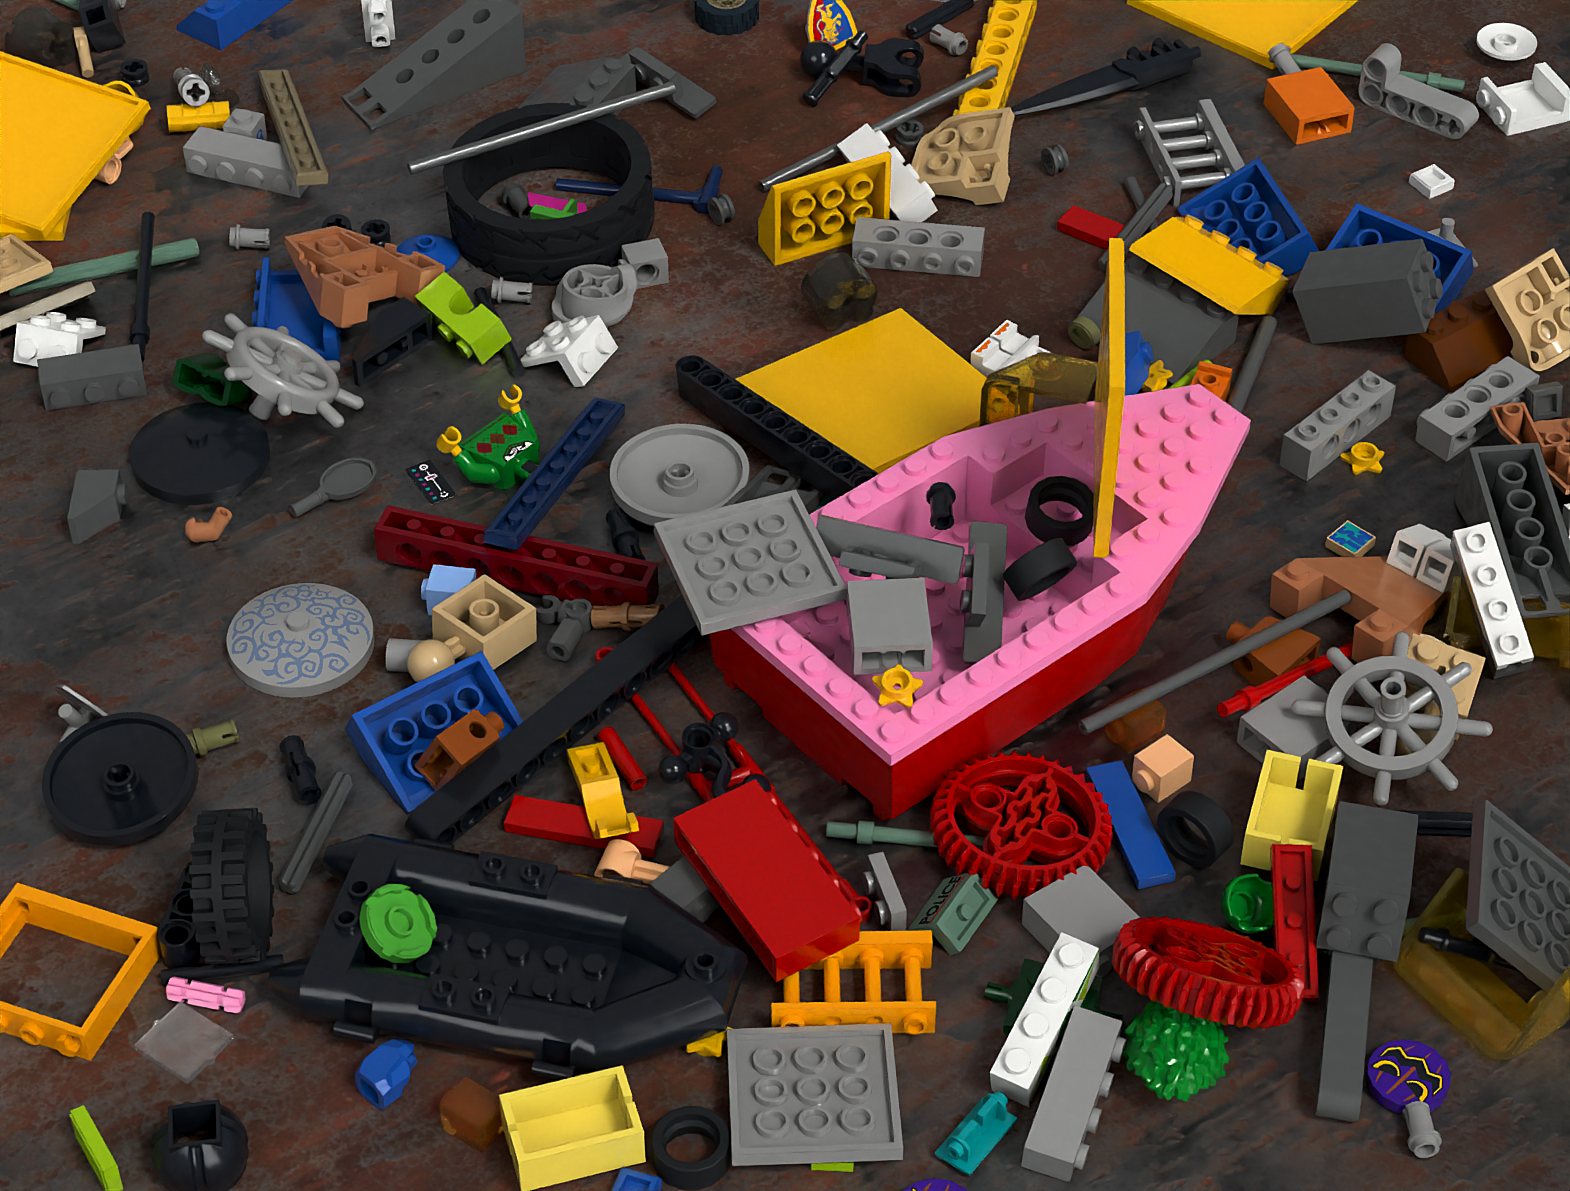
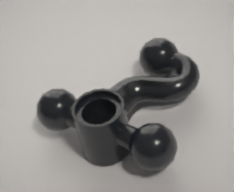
(702, 755)

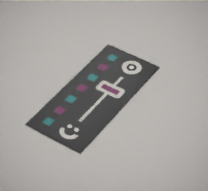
(430, 482)

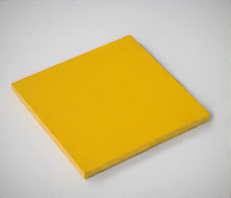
(1248, 25)
(54, 139)
(876, 389)
(1109, 397)

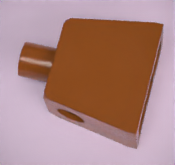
(1275, 657)
(459, 747)

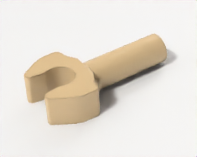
(83, 52)

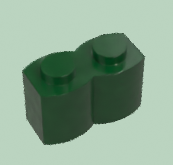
(205, 375)

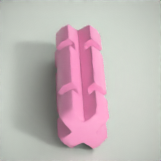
(205, 994)

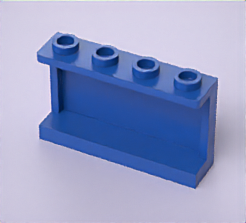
(287, 303)

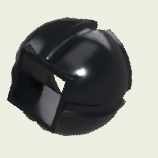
(203, 1163)

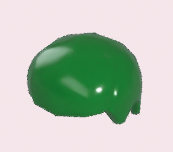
(1248, 904)

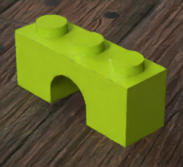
(475, 333)

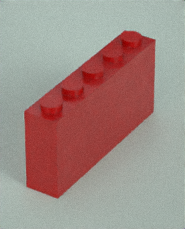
(767, 879)

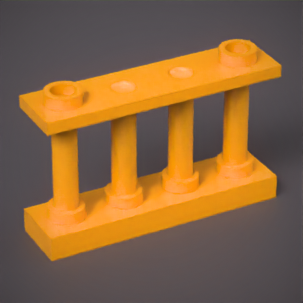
(872, 952)

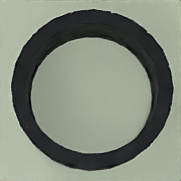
(549, 248)

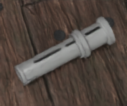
(191, 87)

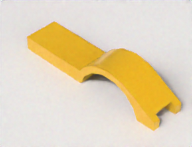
(600, 791)

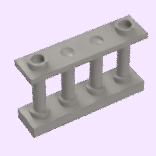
(1213, 138)

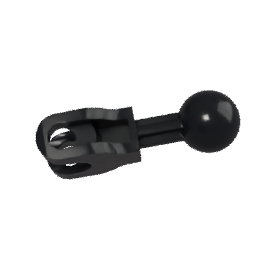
(880, 65)

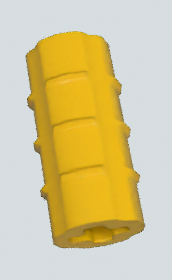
(189, 118)

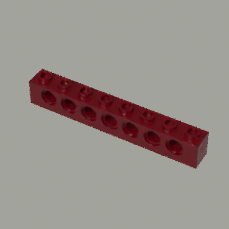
(535, 568)

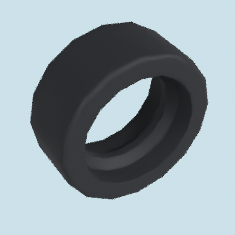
(1065, 490)
(1039, 569)
(1183, 840)
(691, 1174)

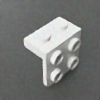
(52, 336)
(577, 345)

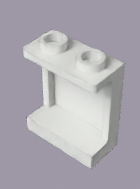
(1527, 103)

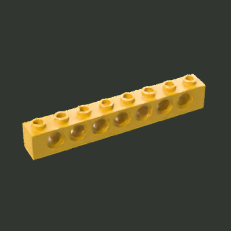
(1000, 46)

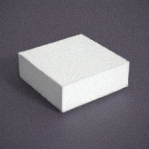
(1431, 181)

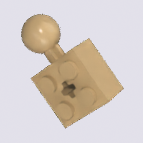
(471, 621)
(1441, 659)

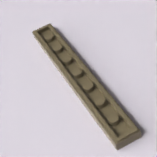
(292, 127)

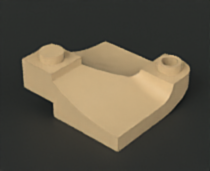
(967, 156)
(1536, 311)

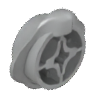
(595, 291)

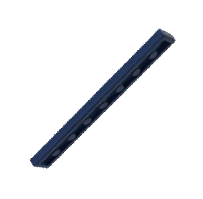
(554, 474)

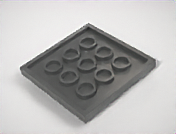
(1518, 897)

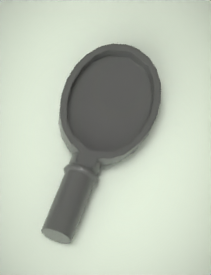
(338, 482)

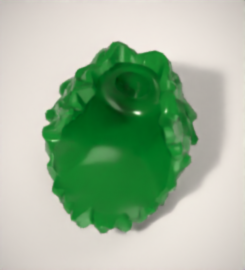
(1175, 1051)

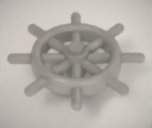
(282, 372)
(1392, 717)

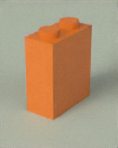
(1308, 105)

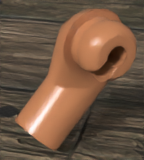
(208, 531)

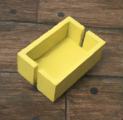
(1291, 814)
(572, 1128)

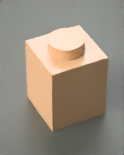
(1162, 768)

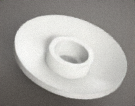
(1506, 41)

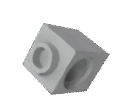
(648, 261)

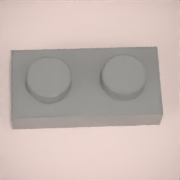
(880, 883)

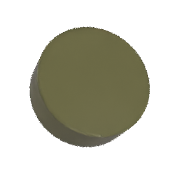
(1084, 332)

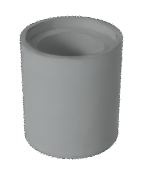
(397, 654)

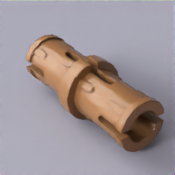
(624, 616)

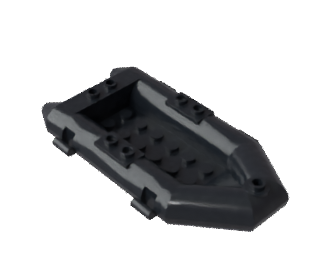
(520, 962)

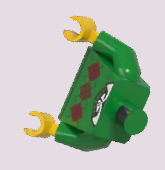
(500, 451)

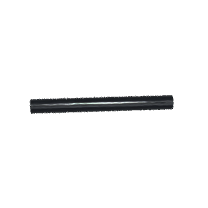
(508, 349)

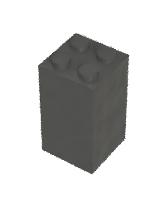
(1368, 291)
(1368, 881)

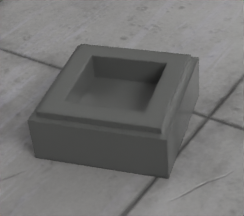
(1544, 401)

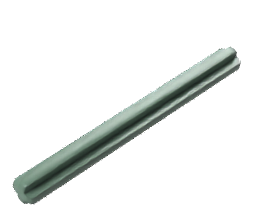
(108, 266)

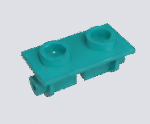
(977, 1133)

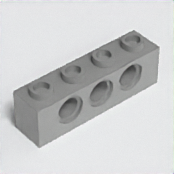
(918, 246)
(1466, 413)
(1337, 425)

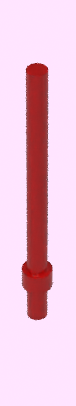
(1251, 696)

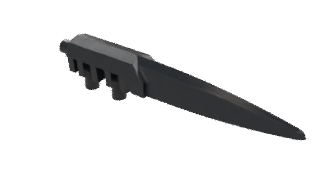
(1127, 74)

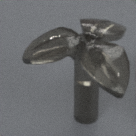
(213, 81)

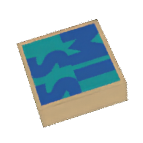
(1350, 540)

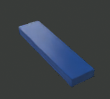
(1131, 826)

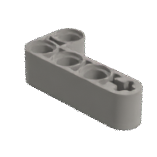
(1411, 100)

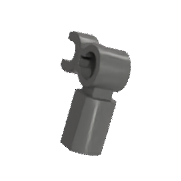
(573, 621)

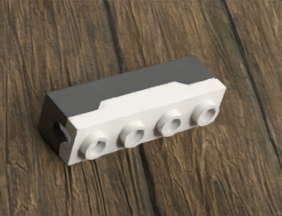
(1491, 600)

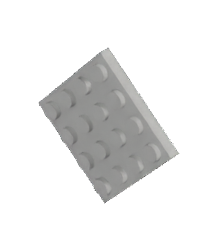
(749, 562)
(813, 1095)

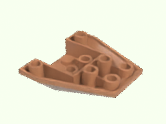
(1552, 435)

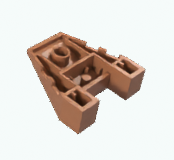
(350, 272)
(1380, 598)

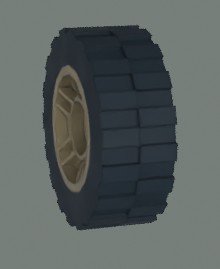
(726, 16)

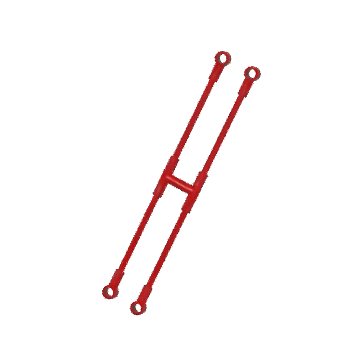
(747, 767)

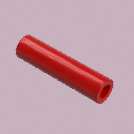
(622, 758)

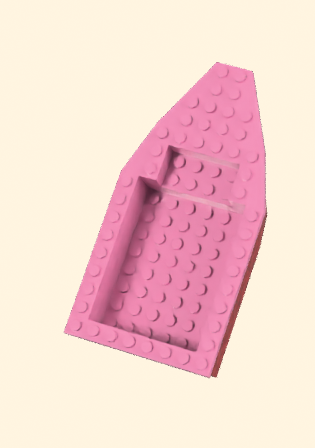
(1053, 644)

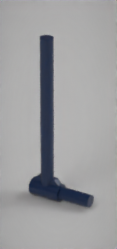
(698, 199)

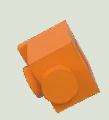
(1214, 378)

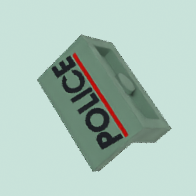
(955, 911)

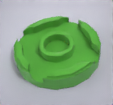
(397, 923)

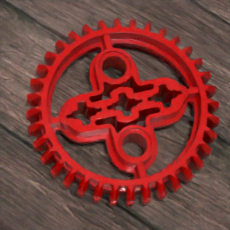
(1042, 784)
(1208, 972)

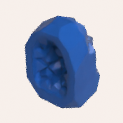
(386, 1072)

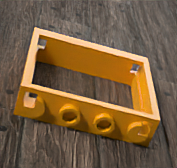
(86, 924)

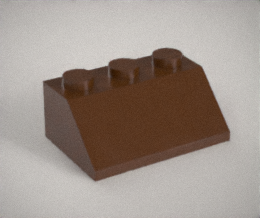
(1460, 342)

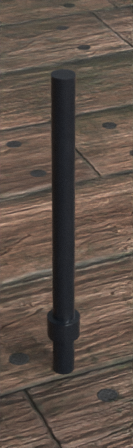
(140, 330)

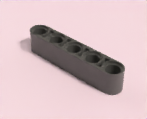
(1344, 1037)

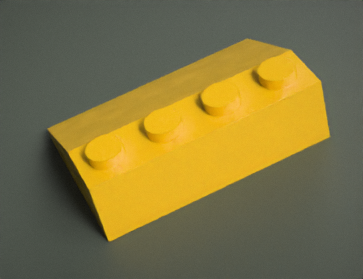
(823, 208)
(1213, 266)

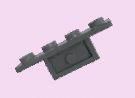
(653, 72)
(889, 552)
(984, 590)

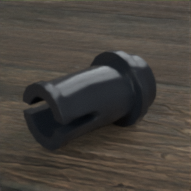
(941, 501)

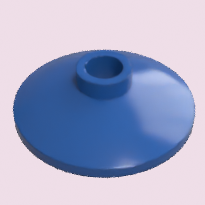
(434, 246)

